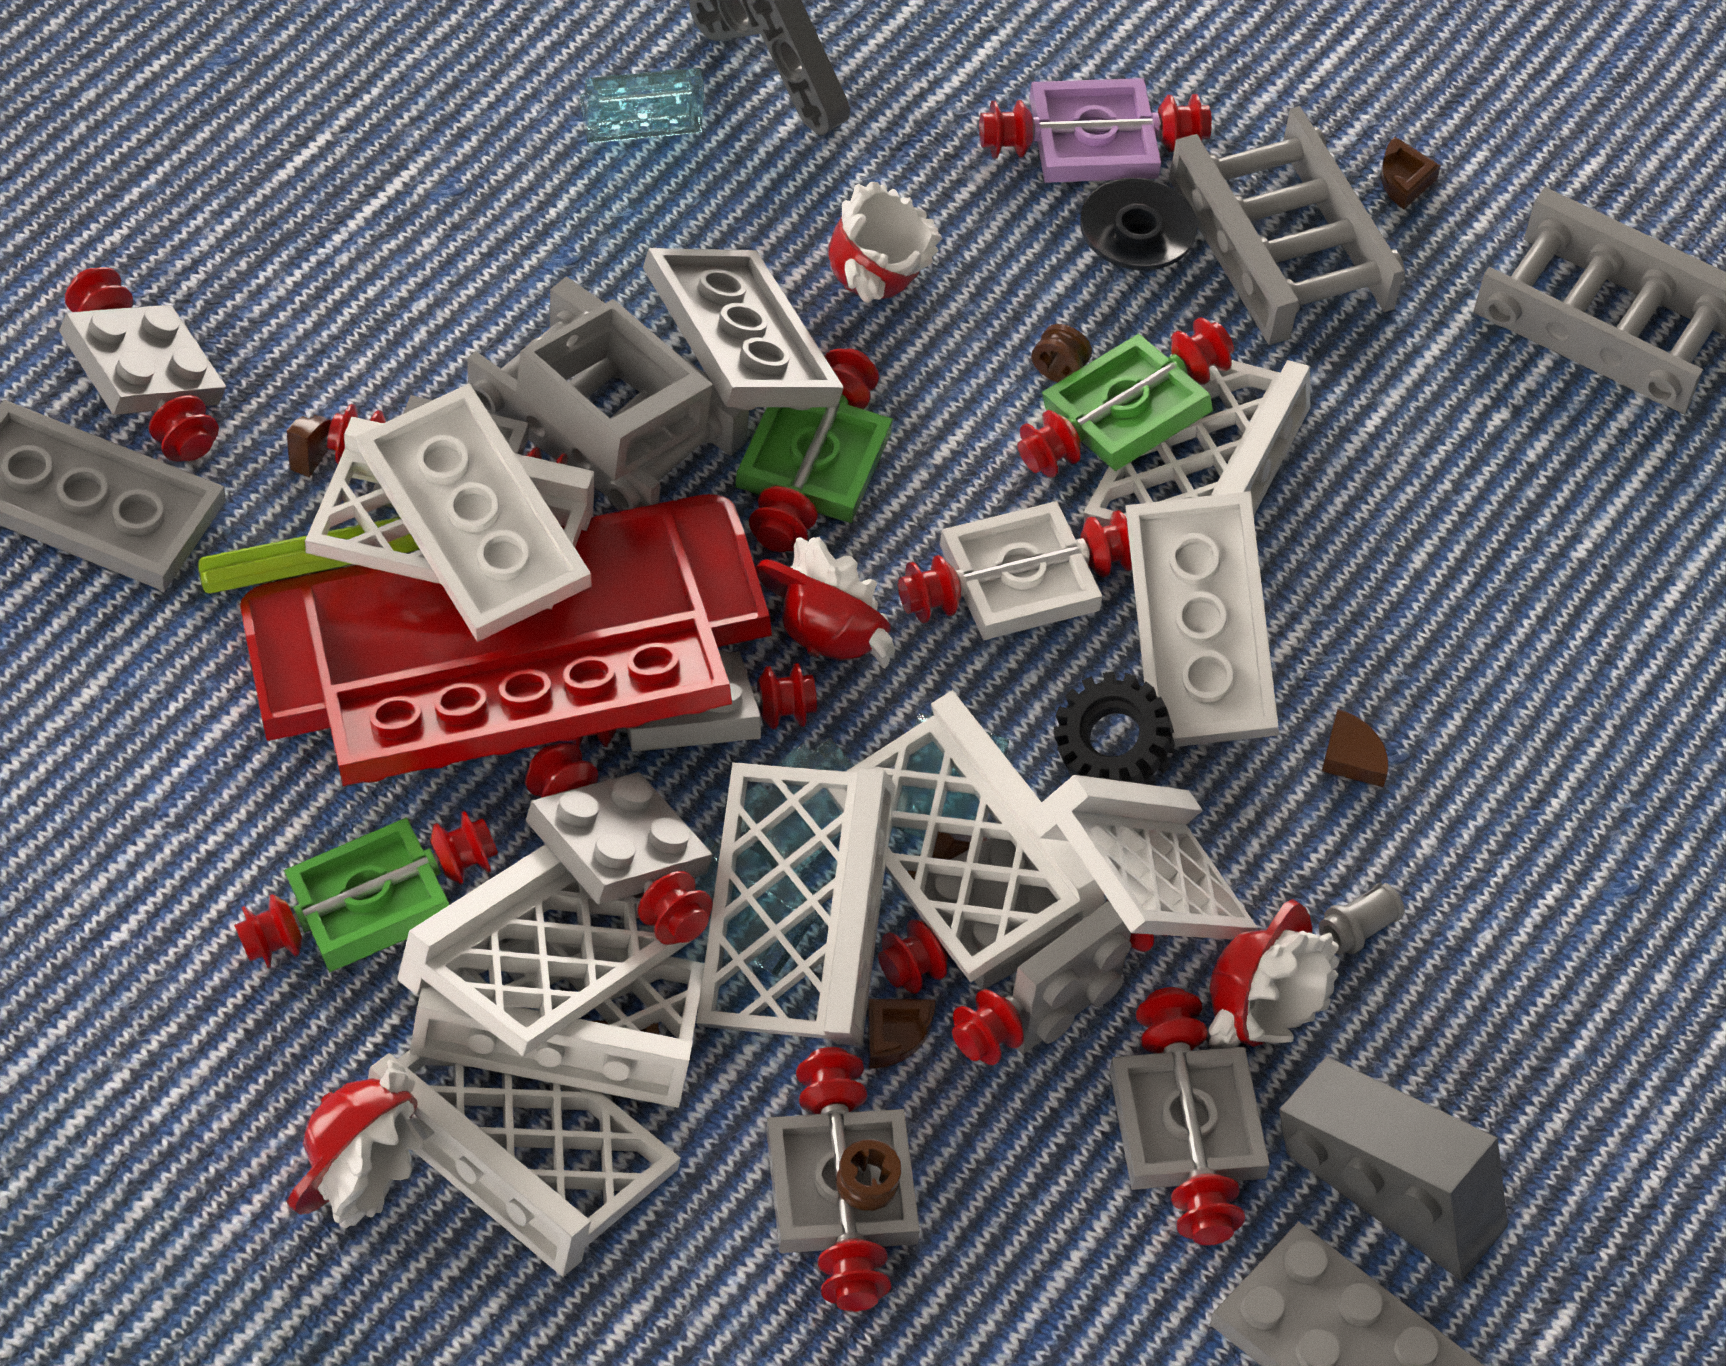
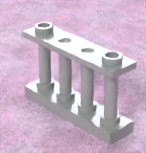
(1252, 259)
(1628, 259)
(641, 487)

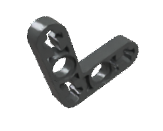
(792, 47)

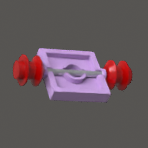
(1094, 128)

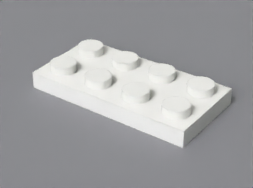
(474, 512)
(1203, 616)

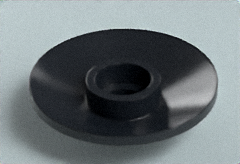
(1138, 224)

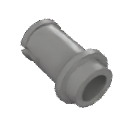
(1362, 917)

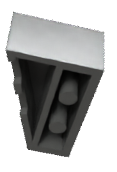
(1400, 1162)

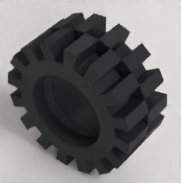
(1109, 698)

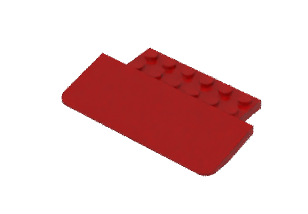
(416, 691)

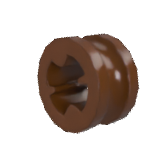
(1061, 352)
(872, 1153)

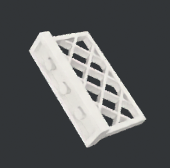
(1251, 459)
(563, 487)
(1008, 800)
(1143, 856)
(513, 908)
(853, 910)
(586, 1053)
(522, 1196)

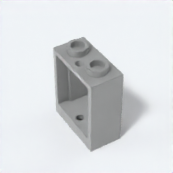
(621, 444)

